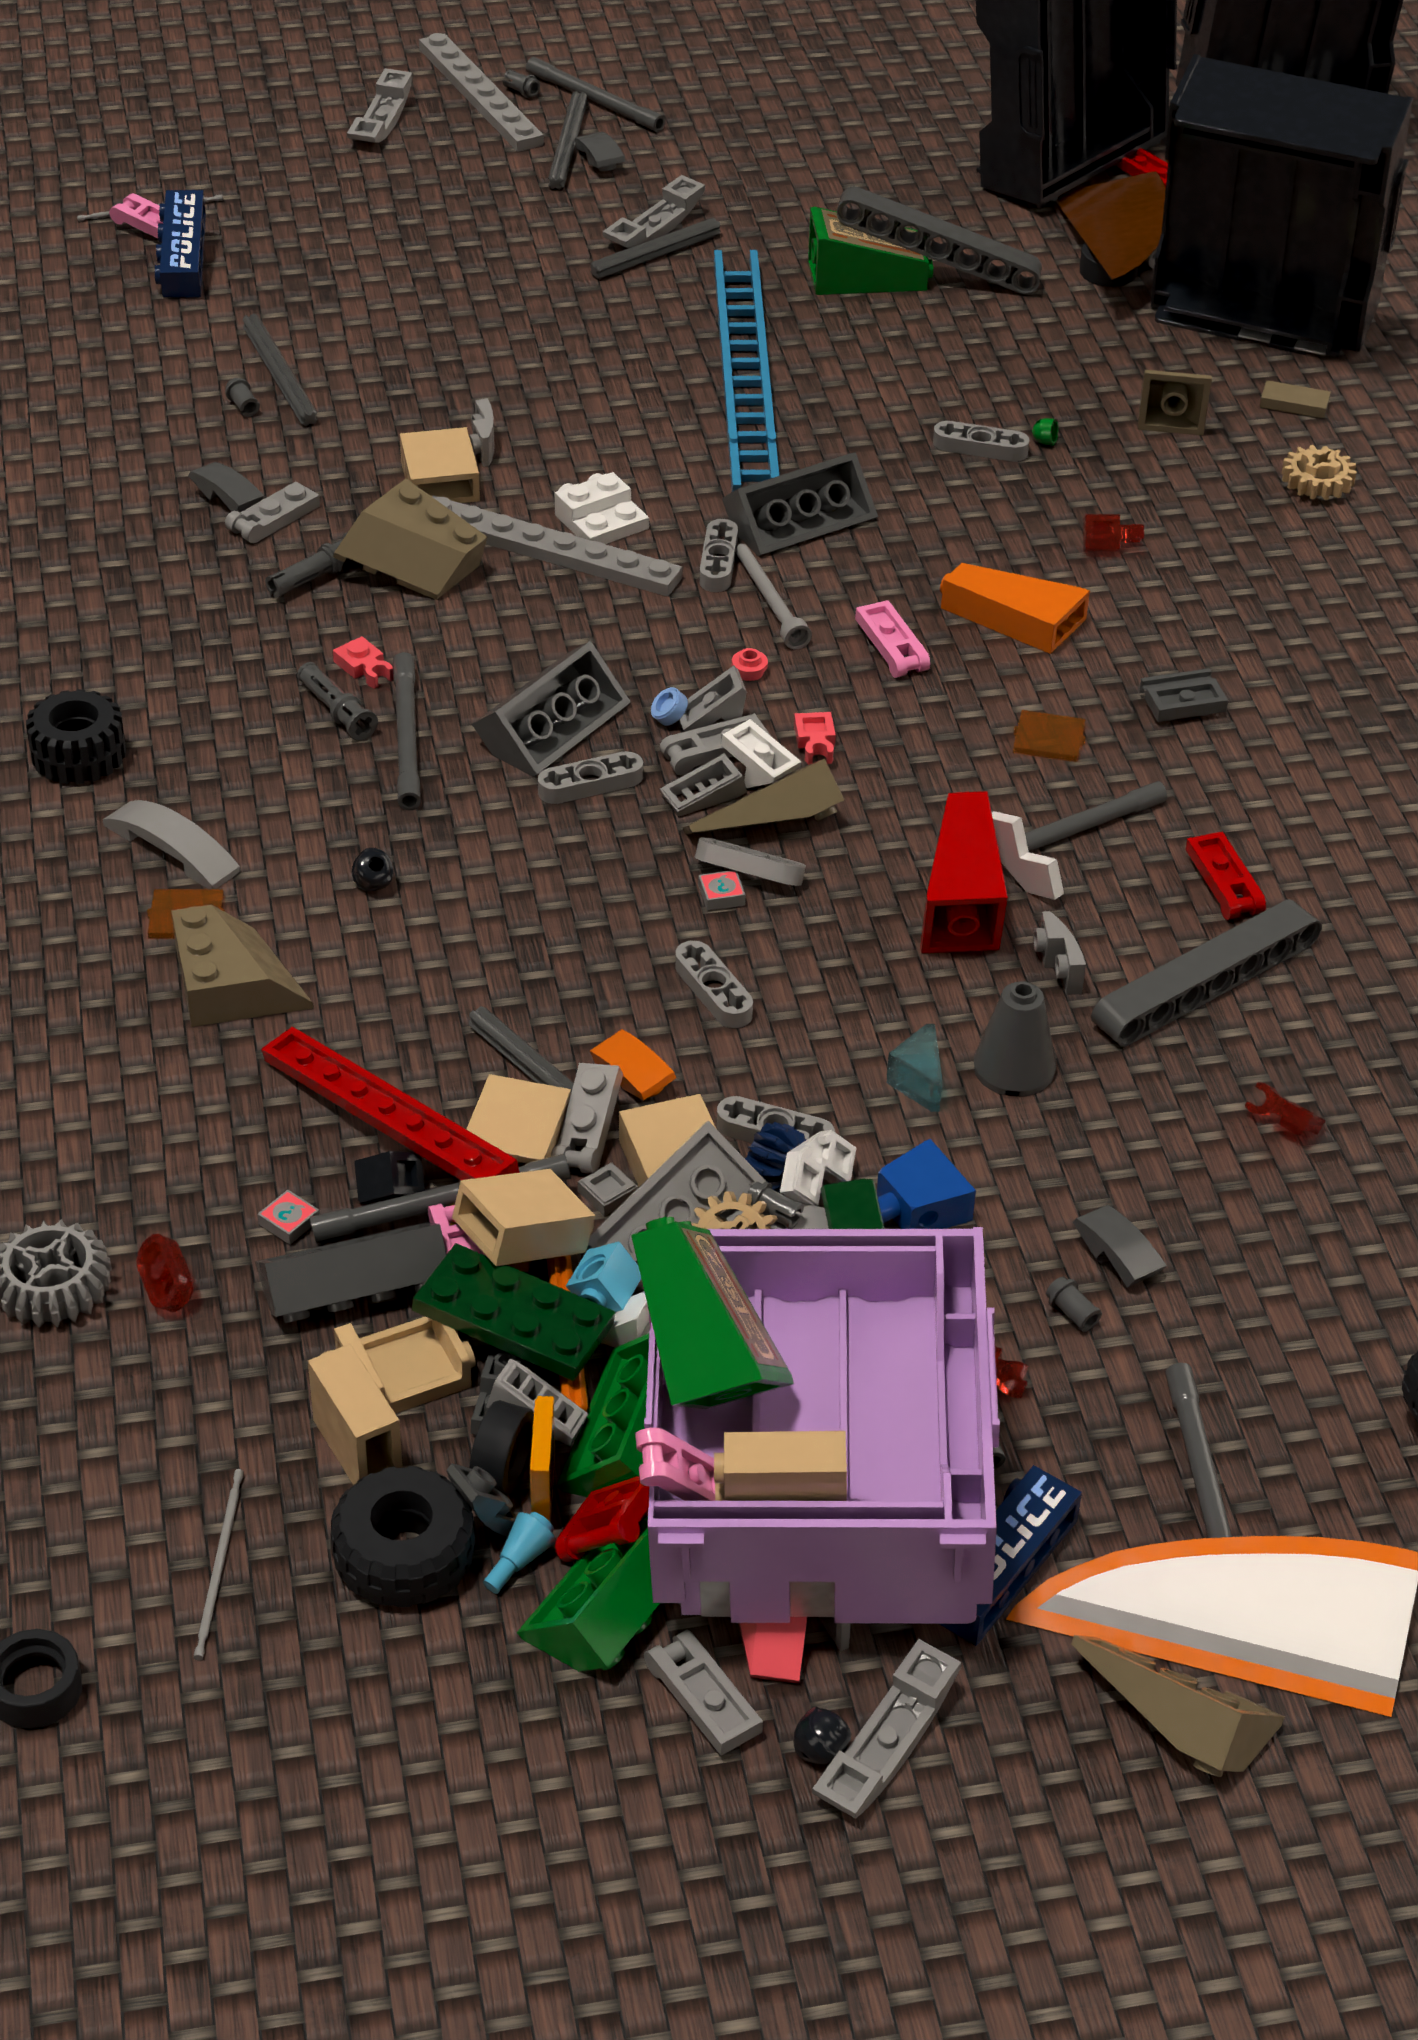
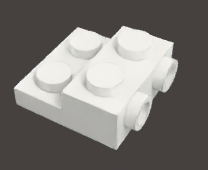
(600, 509)

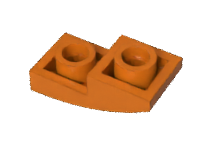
(642, 1068)

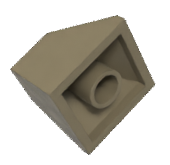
(1174, 402)

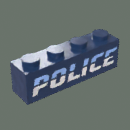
(182, 243)
(1029, 1528)

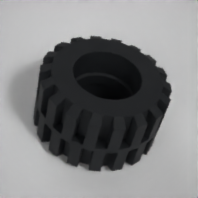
(76, 736)

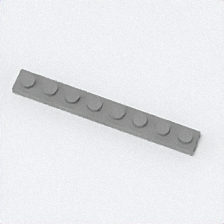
(481, 92)
(570, 550)

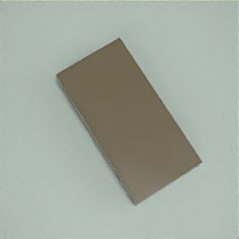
(1295, 399)

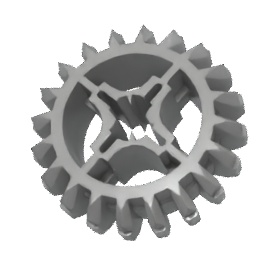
(53, 1283)

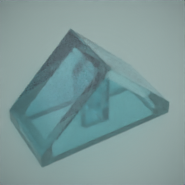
(916, 1068)

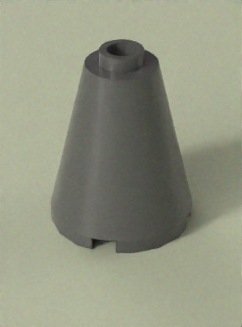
(1017, 1043)

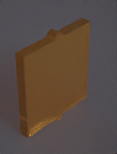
(1049, 736)
(172, 899)

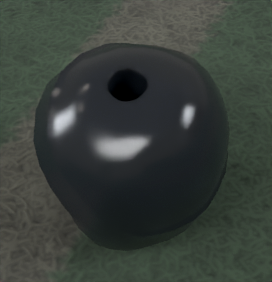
(372, 870)
(820, 1736)

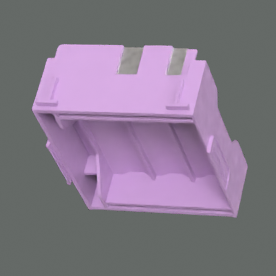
(901, 1356)

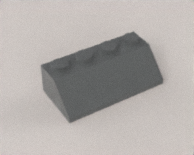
(801, 504)
(552, 711)
(350, 1270)

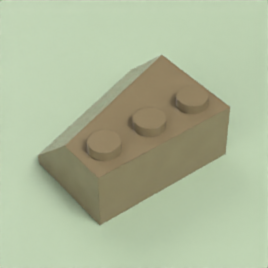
(414, 541)
(230, 969)

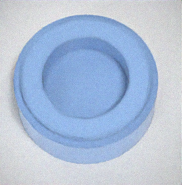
(669, 706)

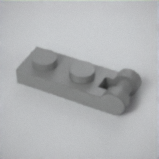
(273, 512)
(700, 744)
(589, 1115)
(704, 1692)

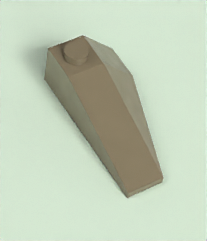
(791, 798)
(1206, 1724)

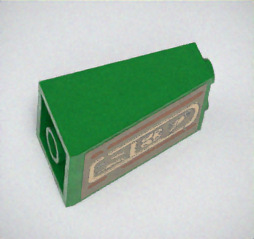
(857, 262)
(703, 1320)

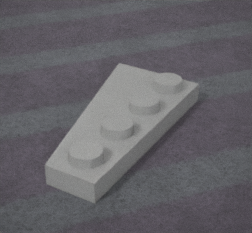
(697, 1170)

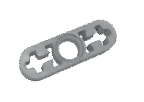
(967, 439)
(720, 564)
(556, 782)
(750, 861)
(715, 999)
(750, 1110)

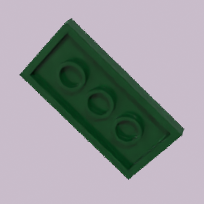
(514, 1311)

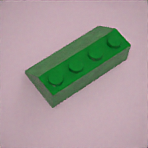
(607, 1442)
(596, 1606)

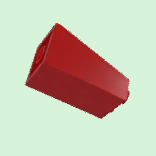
(966, 880)

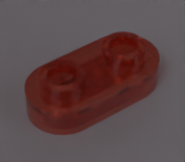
(164, 1273)

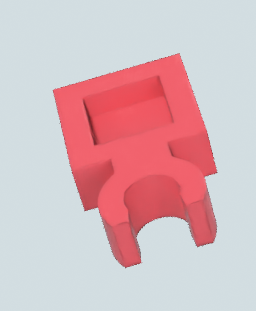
(363, 658)
(815, 734)

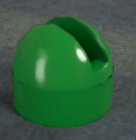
(1046, 431)

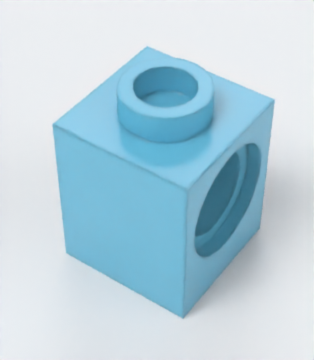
(606, 1276)

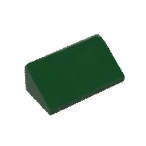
(852, 1205)

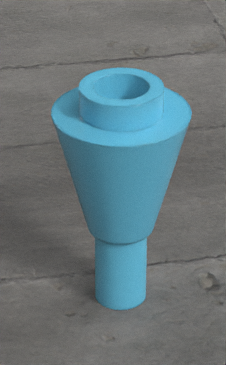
(526, 1541)

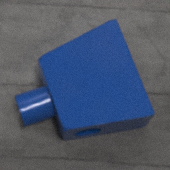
(924, 1190)

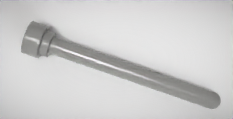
(793, 630)

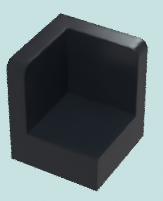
(389, 1175)

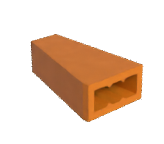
(1015, 604)

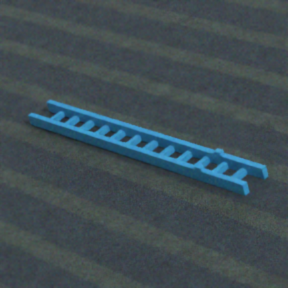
(761, 363)

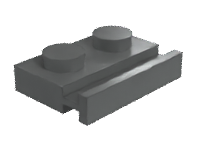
(1183, 695)

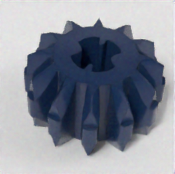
(770, 1150)

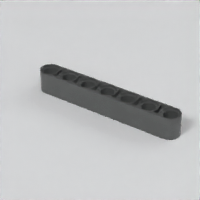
(930, 227)
(1206, 972)

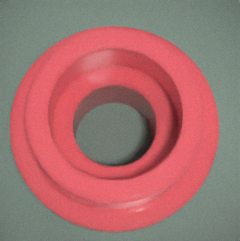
(750, 664)

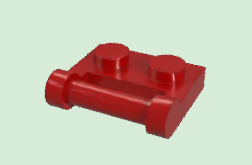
(604, 1519)

